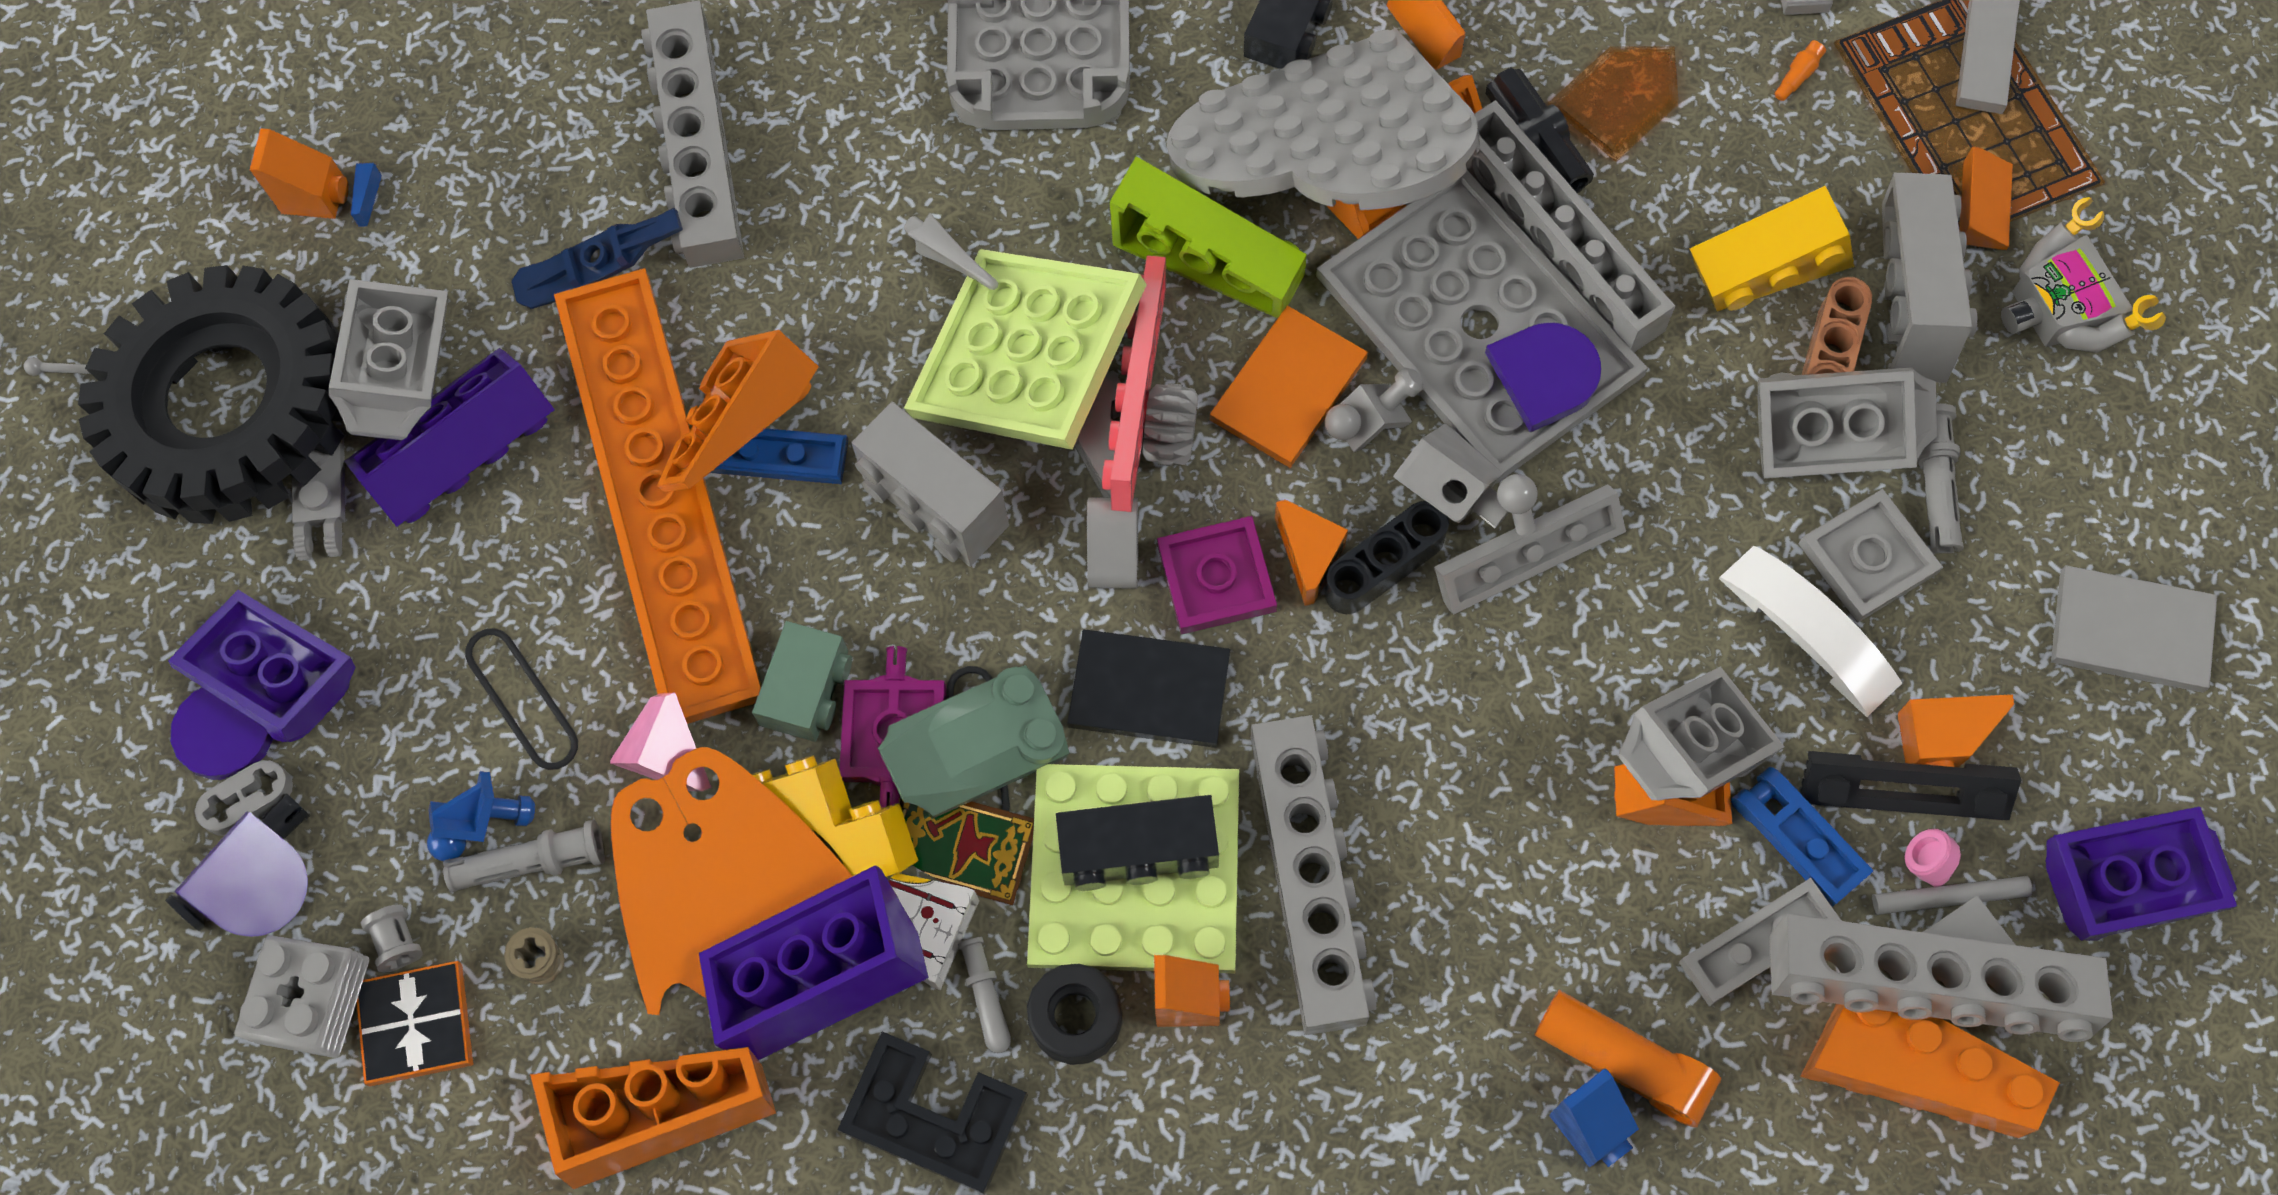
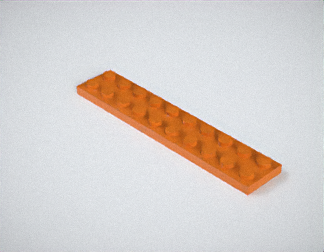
(665, 538)

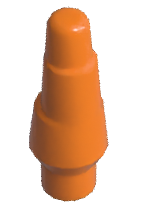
(1801, 68)

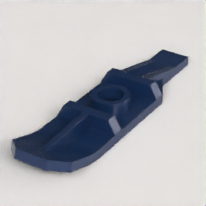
(572, 268)

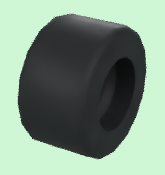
(1067, 981)

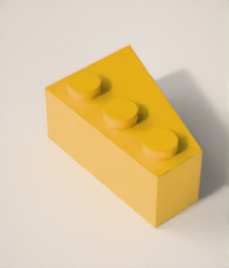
(1775, 251)

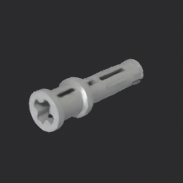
(1940, 484)
(548, 854)

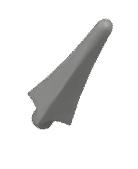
(938, 245)

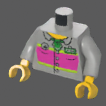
(2072, 294)

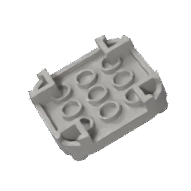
(1038, 62)

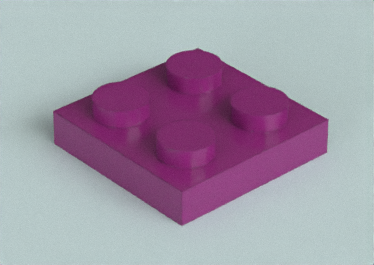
(1216, 575)

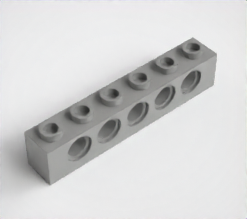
(671, 33)
(1567, 230)
(2071, 981)
(1321, 1005)

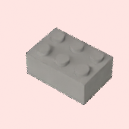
(930, 485)

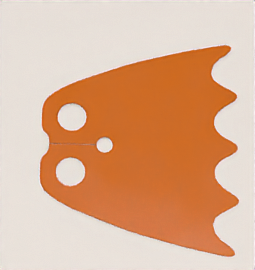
(695, 894)

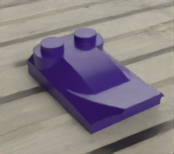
(265, 667)
(2139, 874)

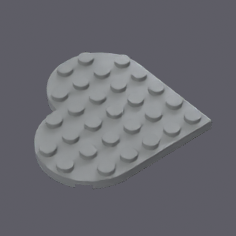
(1344, 126)

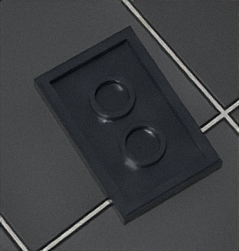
(1149, 688)

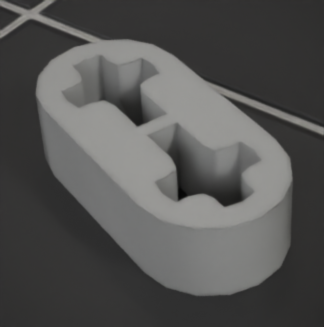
(238, 788)

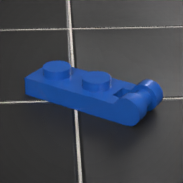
(1802, 836)

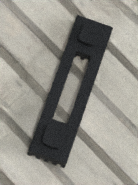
(1983, 791)

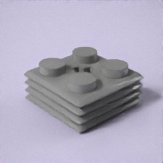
(310, 1024)

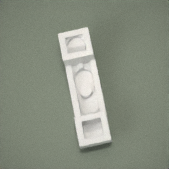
(1816, 626)

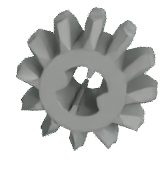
(1170, 424)

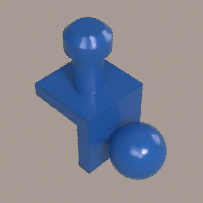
(468, 817)

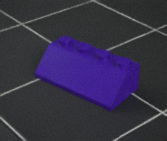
(463, 428)
(811, 966)

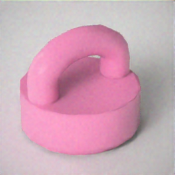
(1932, 856)

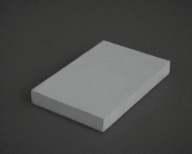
(2134, 629)

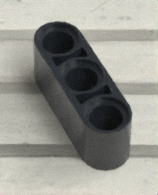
(1396, 538)

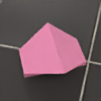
(658, 740)

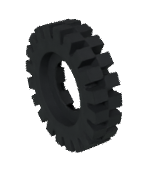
(220, 473)

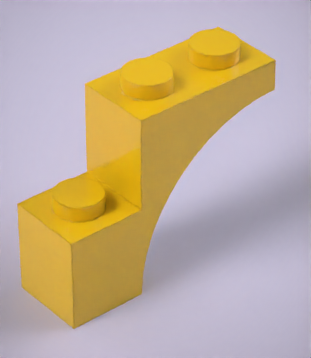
(859, 834)

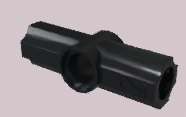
(1541, 124)

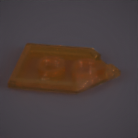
(1621, 96)

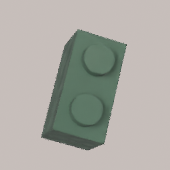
(802, 682)

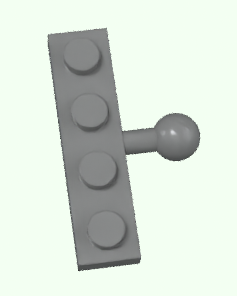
(1532, 545)

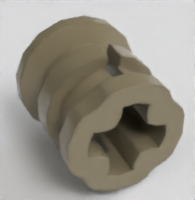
(524, 946)

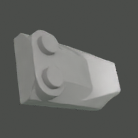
(387, 357)
(1844, 421)
(1696, 739)

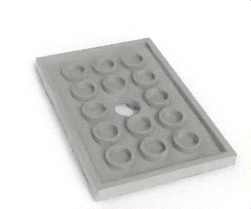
(1457, 255)

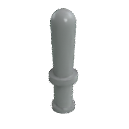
(989, 1009)

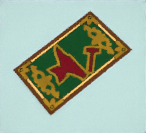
(972, 847)

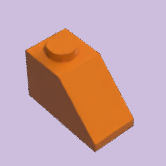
(298, 177)
(1949, 728)
(1636, 805)
(1188, 992)

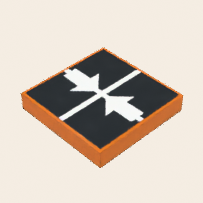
(414, 1024)

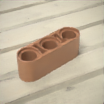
(1839, 328)

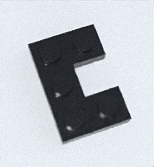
(957, 1150)

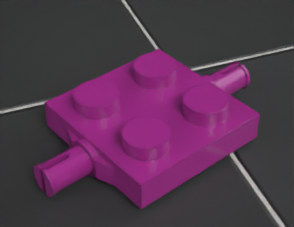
(868, 712)

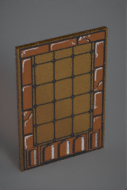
(1912, 81)

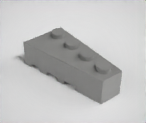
(1926, 274)

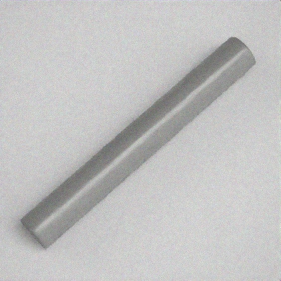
(1951, 895)

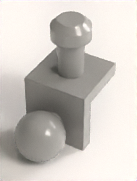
(1373, 409)

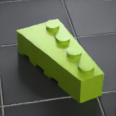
(1203, 240)

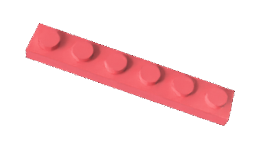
(1132, 396)

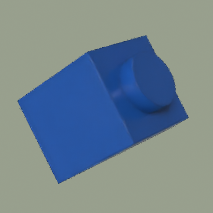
(1596, 1120)

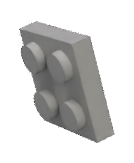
(1870, 555)

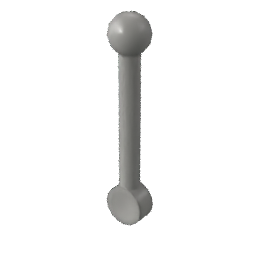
(34, 366)

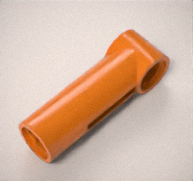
(1669, 1080)

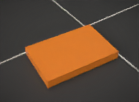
(1288, 386)

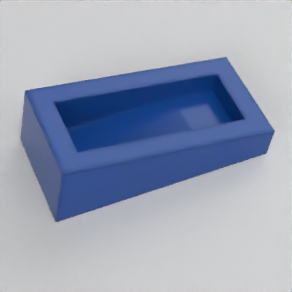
(364, 192)

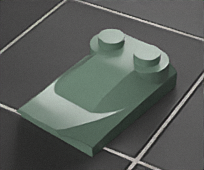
(974, 742)

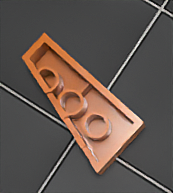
(1930, 1069)
(641, 1111)

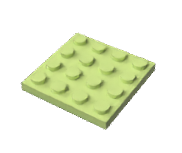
(1028, 352)
(1126, 922)

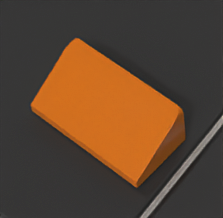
(1430, 28)
(1986, 199)

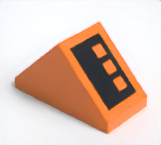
(1310, 545)

